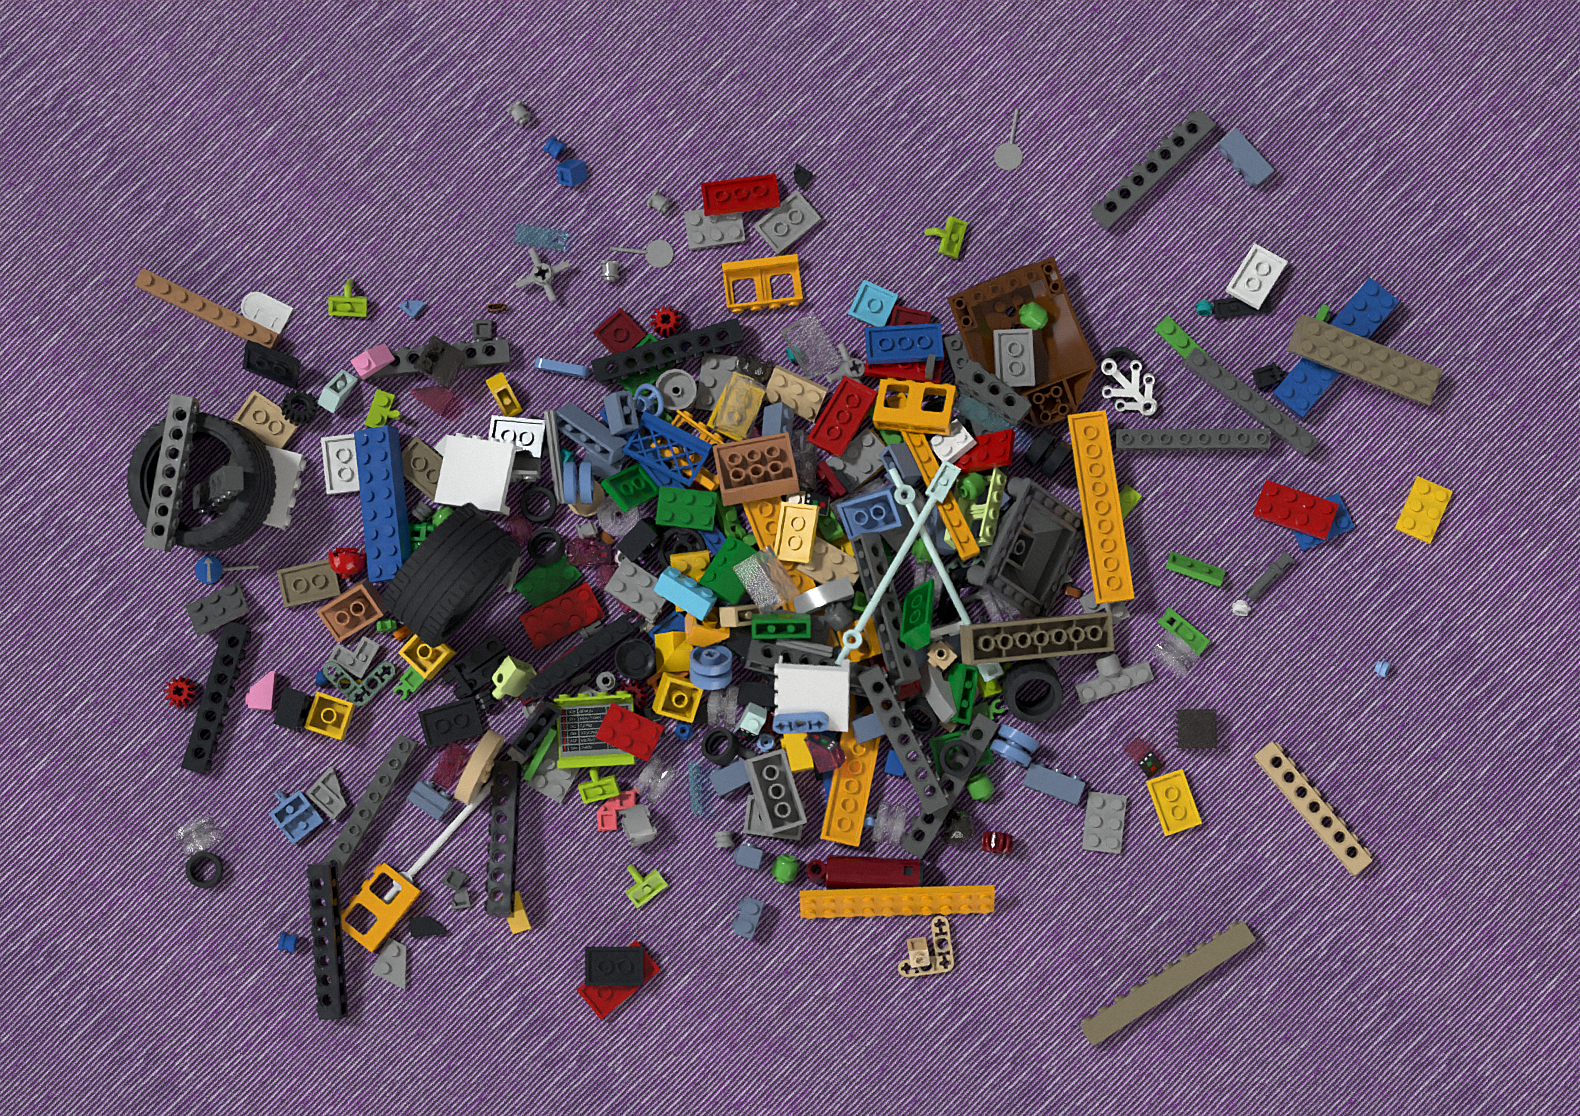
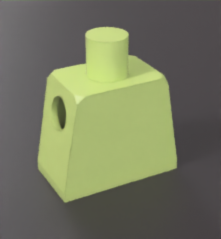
(512, 677)

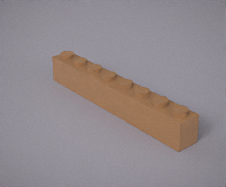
(205, 309)

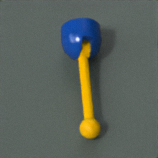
(321, 679)

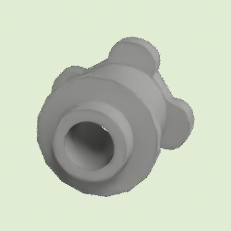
(519, 112)
(658, 201)
(610, 270)
(586, 530)
(612, 683)

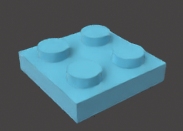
(873, 304)

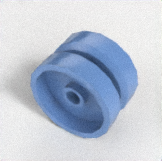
(579, 482)
(710, 667)
(1013, 748)

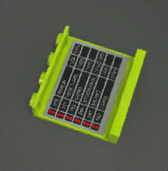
(578, 731)

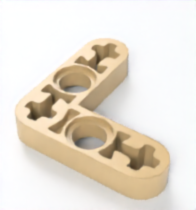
(935, 960)

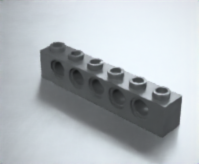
(217, 489)

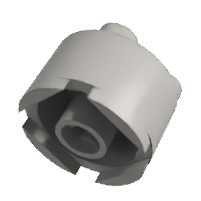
(637, 825)

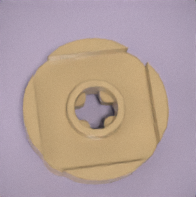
(588, 510)

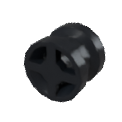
(486, 699)

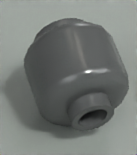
(838, 616)

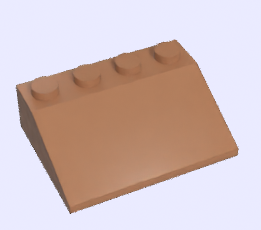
(756, 468)

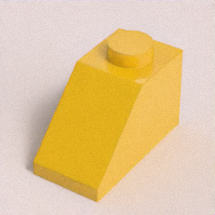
(504, 395)
(520, 921)

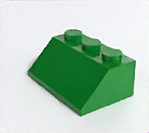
(720, 574)
(918, 615)

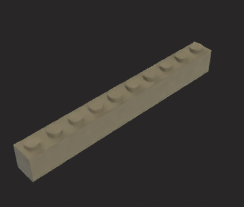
(1167, 983)

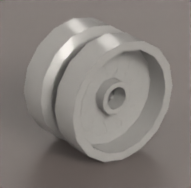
(687, 394)

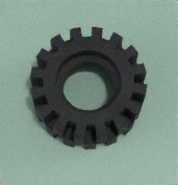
(297, 416)

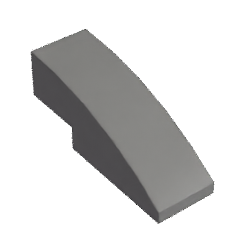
(823, 595)
(937, 692)

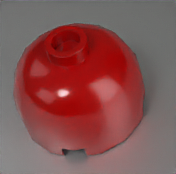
(347, 561)

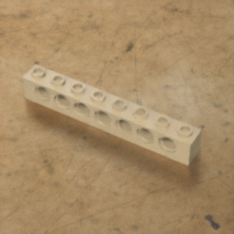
(1362, 857)

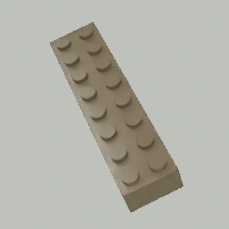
(1364, 360)
(1036, 638)

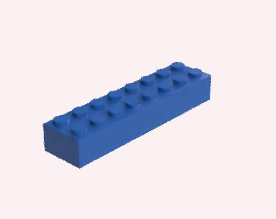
(1310, 379)
(382, 501)

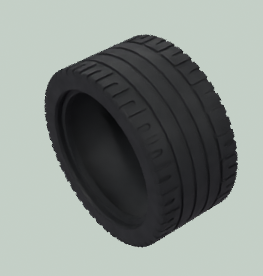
(248, 507)
(451, 574)

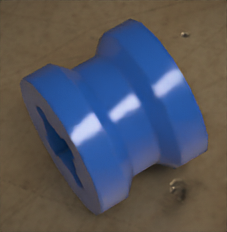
(554, 147)
(288, 942)

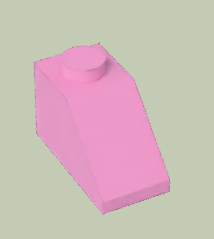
(372, 360)
(263, 693)

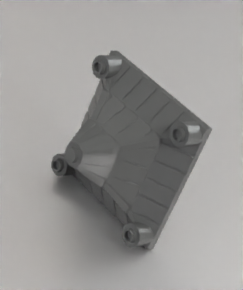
(1030, 550)

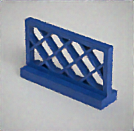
(678, 437)

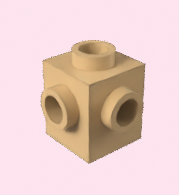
(942, 662)

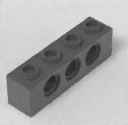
(996, 403)

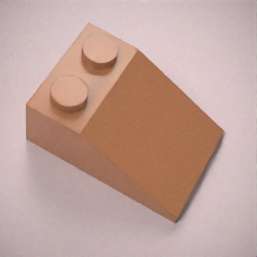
(352, 610)

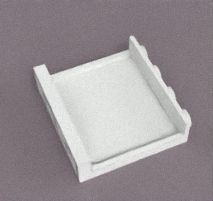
(287, 472)
(476, 473)
(814, 690)

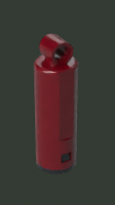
(866, 872)

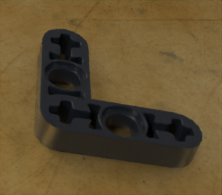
(946, 609)

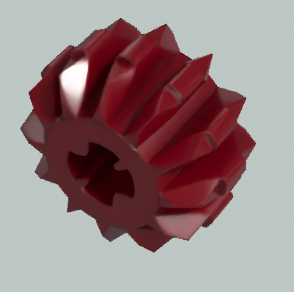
(639, 696)
(997, 842)

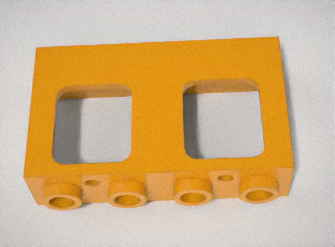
(760, 271)
(912, 417)
(704, 477)
(387, 914)

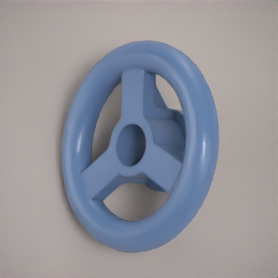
(647, 403)

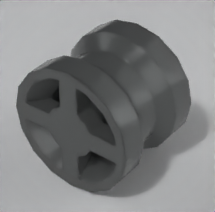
(422, 512)

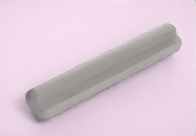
(805, 646)

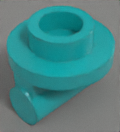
(566, 456)

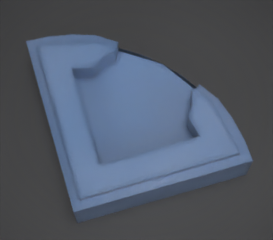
(412, 307)

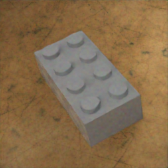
(775, 792)

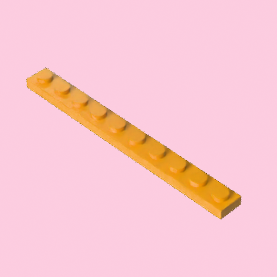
(928, 467)

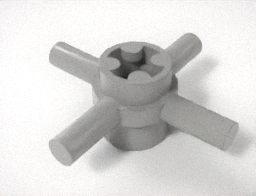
(539, 267)
(856, 365)

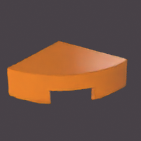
(402, 633)

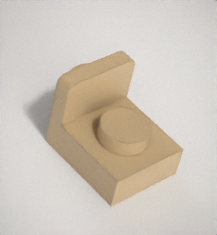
(918, 952)

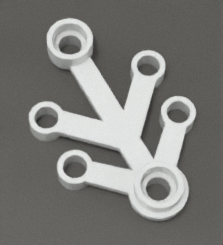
(1131, 389)

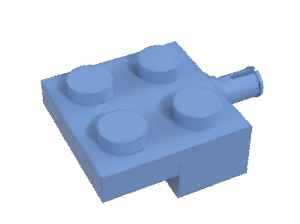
(295, 816)

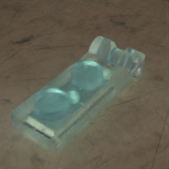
(540, 237)
(695, 788)

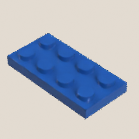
(903, 343)

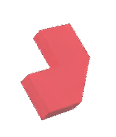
(608, 812)

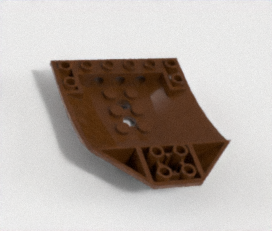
(1059, 349)

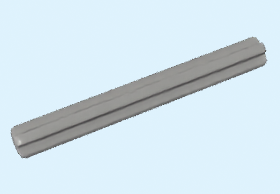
(555, 456)

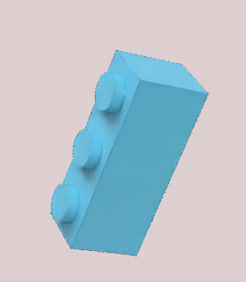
(685, 593)

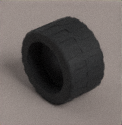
(1038, 709)

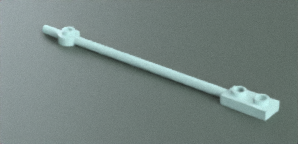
(936, 491)
(987, 670)

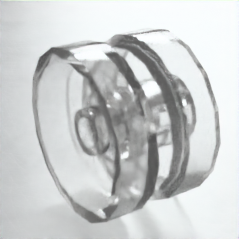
(608, 517)
(923, 576)
(996, 607)
(1175, 654)
(722, 705)
(653, 779)
(889, 823)
(198, 834)

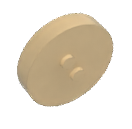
(479, 767)

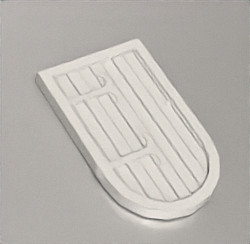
(266, 311)

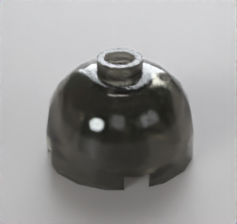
(754, 366)
(958, 827)

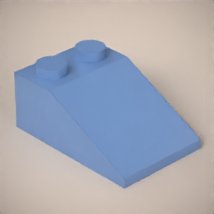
(872, 512)

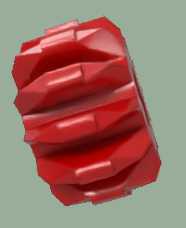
(672, 318)
(175, 698)

